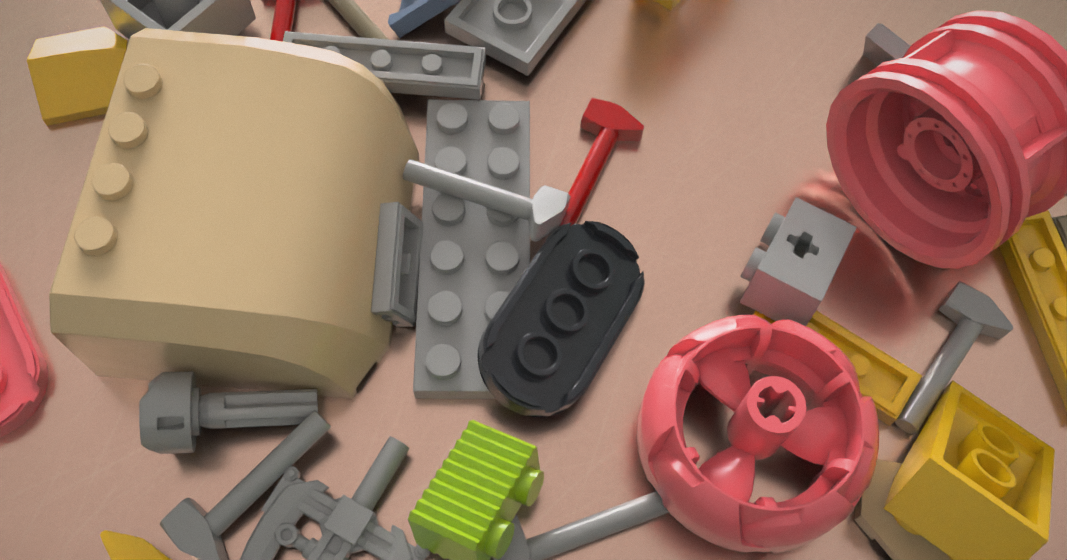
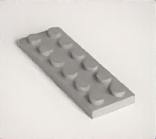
(468, 250)

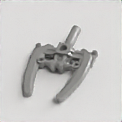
(344, 522)

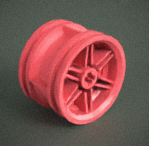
(955, 138)

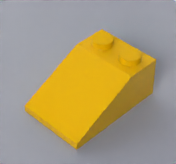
(975, 482)

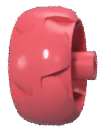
(832, 431)

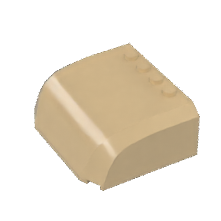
(234, 217)

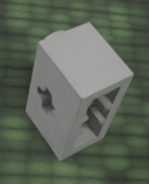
(799, 263)

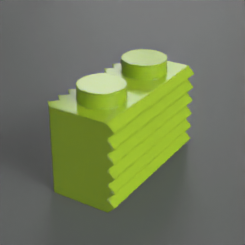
(477, 495)

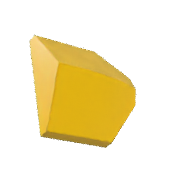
(76, 73)

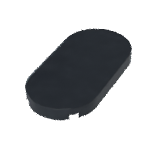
(561, 319)

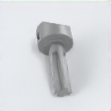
(176, 411)

